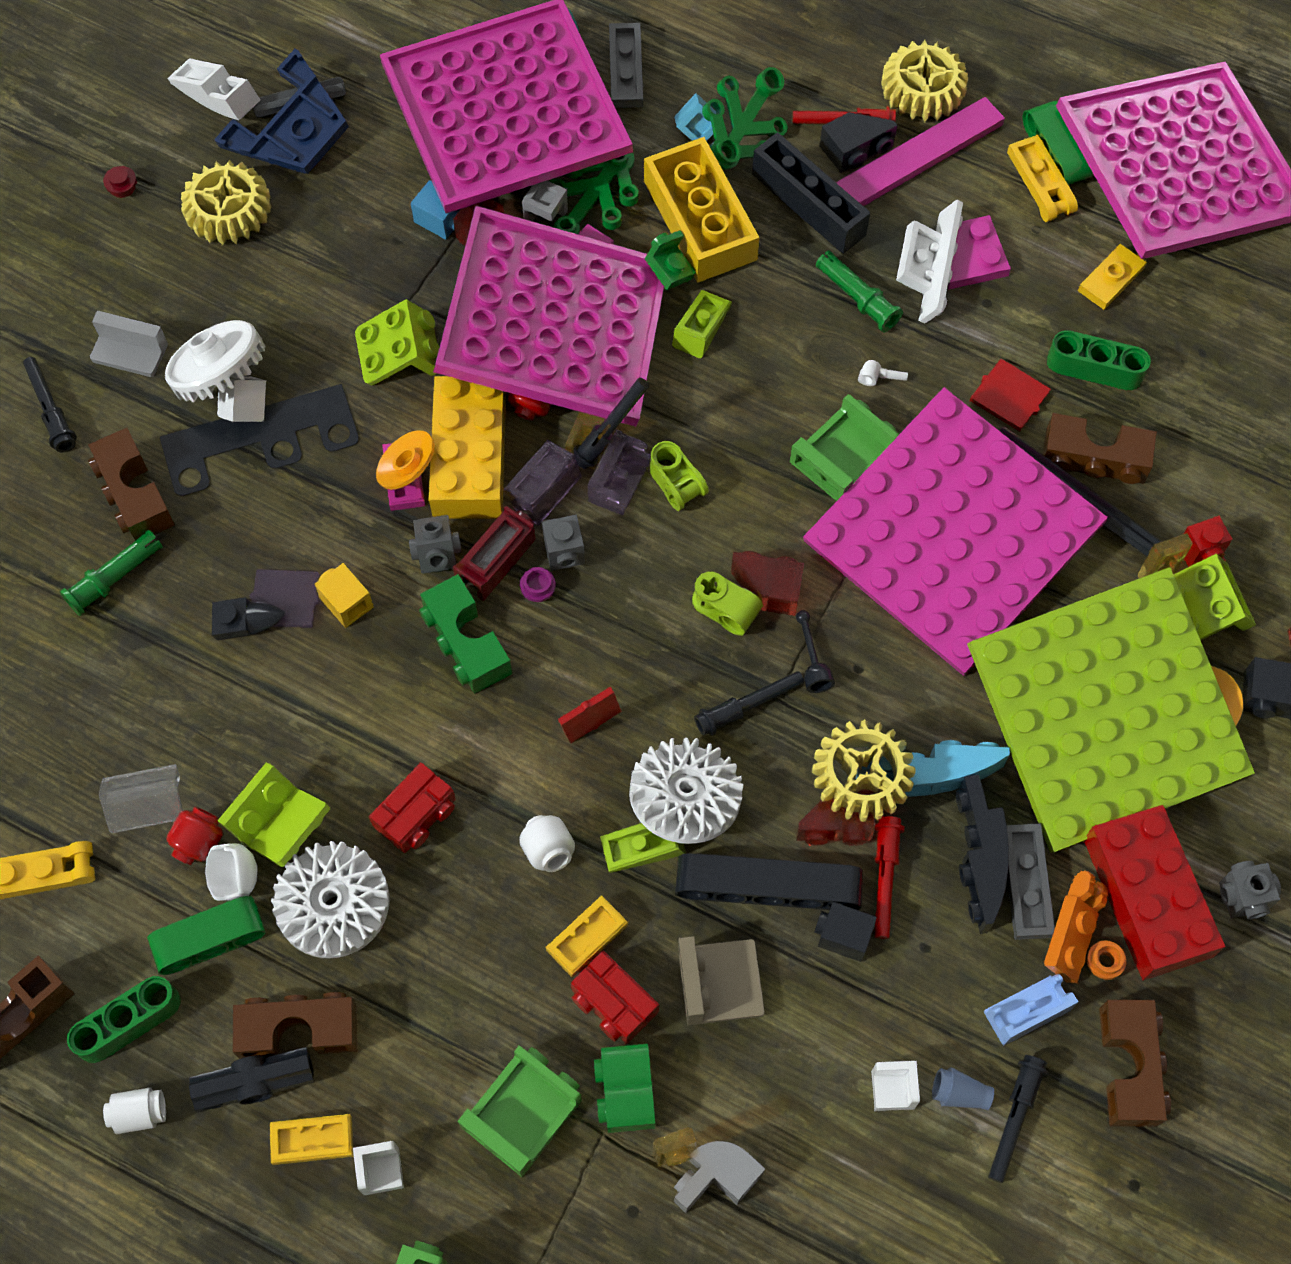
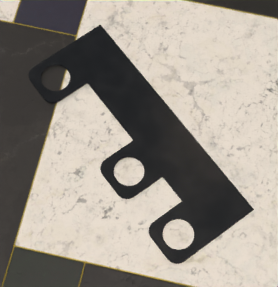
(281, 420)

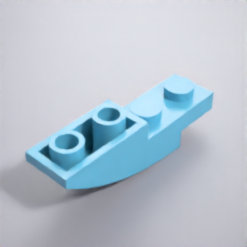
(949, 765)

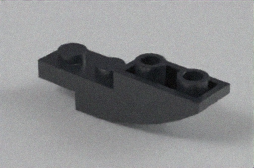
(987, 865)

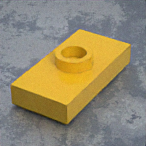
(1112, 276)
(587, 936)
(311, 1139)

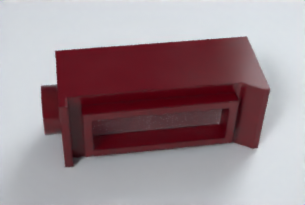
(497, 551)

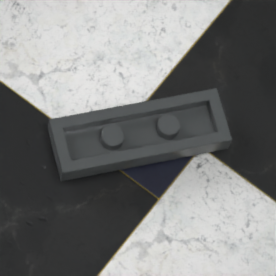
(626, 65)
(1029, 883)

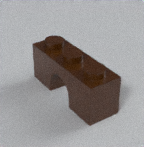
(1071, 449)
(119, 463)
(33, 997)
(261, 1024)
(1137, 1029)

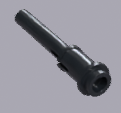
(61, 436)
(591, 447)
(731, 710)
(1023, 1098)

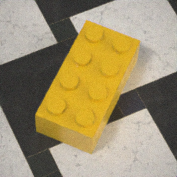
(703, 205)
(467, 450)

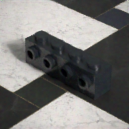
(810, 193)

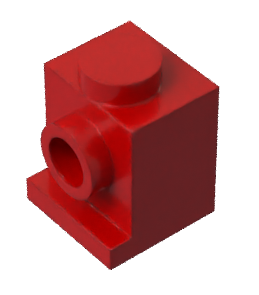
(1208, 539)

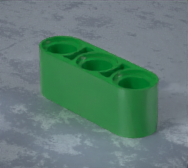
(1059, 142)
(1114, 355)
(206, 935)
(105, 1019)

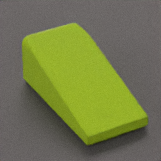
(700, 324)
(637, 847)

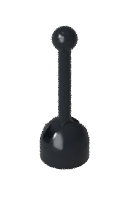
(817, 676)

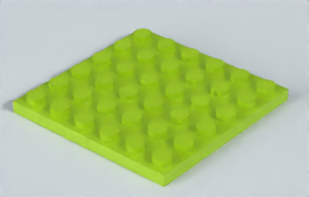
(1110, 708)

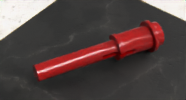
(825, 117)
(887, 857)

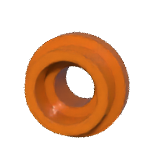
(1111, 950)

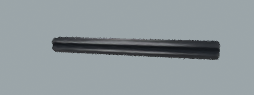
(1116, 521)

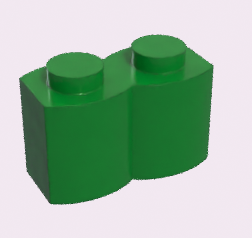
(627, 1088)

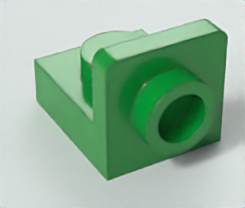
(668, 260)

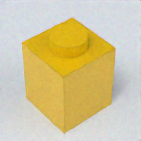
(343, 594)

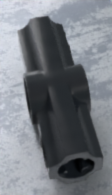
(251, 1079)

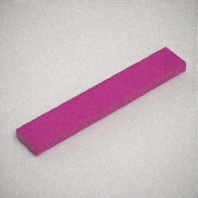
(922, 152)

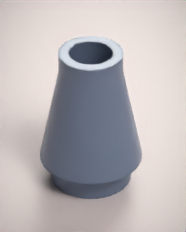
(960, 1090)

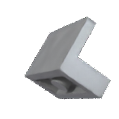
(128, 344)

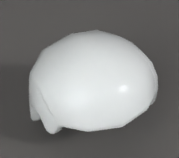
(230, 871)

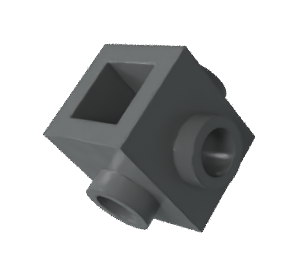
(434, 544)
(1250, 890)

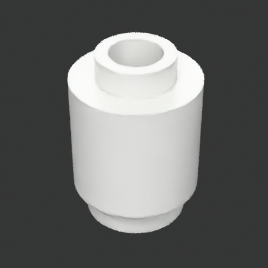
(135, 1110)

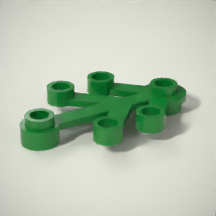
(742, 122)
(599, 188)

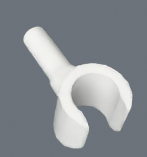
(872, 370)

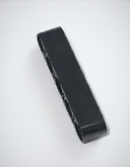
(768, 881)

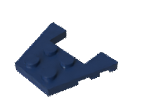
(299, 131)

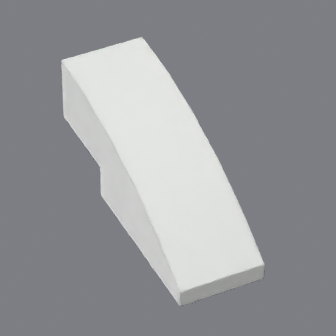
(215, 88)

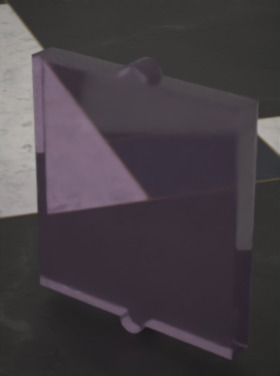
(289, 591)

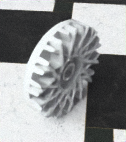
(212, 358)
(685, 792)
(325, 874)

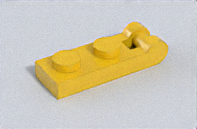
(1042, 178)
(46, 870)

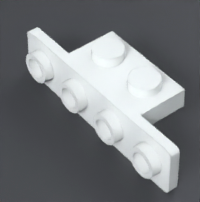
(928, 259)

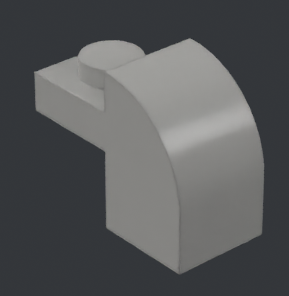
(718, 1163)

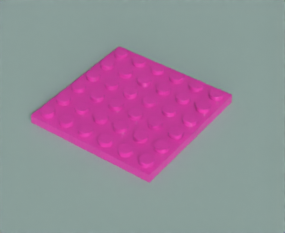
(505, 104)
(1181, 158)
(550, 315)
(954, 529)

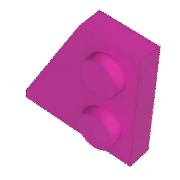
(978, 254)

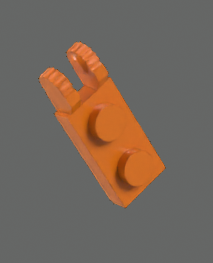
(1076, 926)

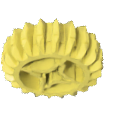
(924, 81)
(231, 196)
(841, 749)

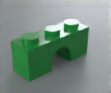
(478, 660)

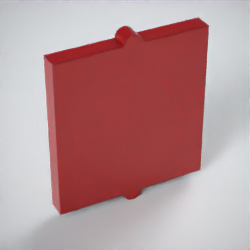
(1010, 395)
(590, 715)

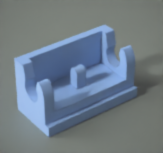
(1030, 1009)

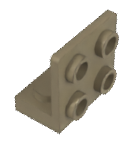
(720, 981)

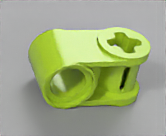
(678, 481)
(727, 604)

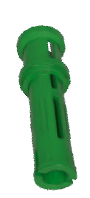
(869, 299)
(98, 582)

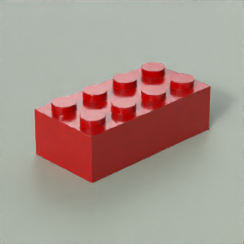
(1153, 892)

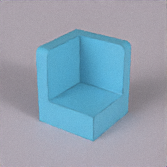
(691, 120)

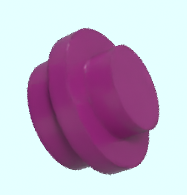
(537, 584)

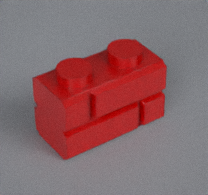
(413, 808)
(613, 998)

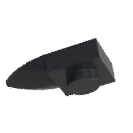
(242, 618)

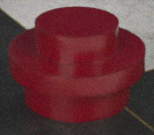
(120, 181)

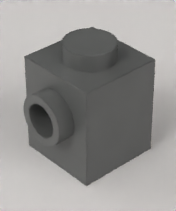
(563, 542)

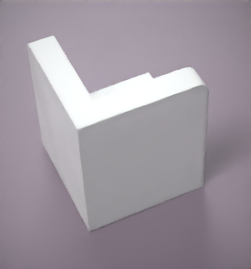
(244, 401)
(895, 1085)
(378, 1168)

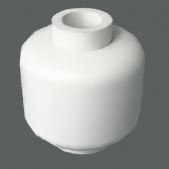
(547, 843)

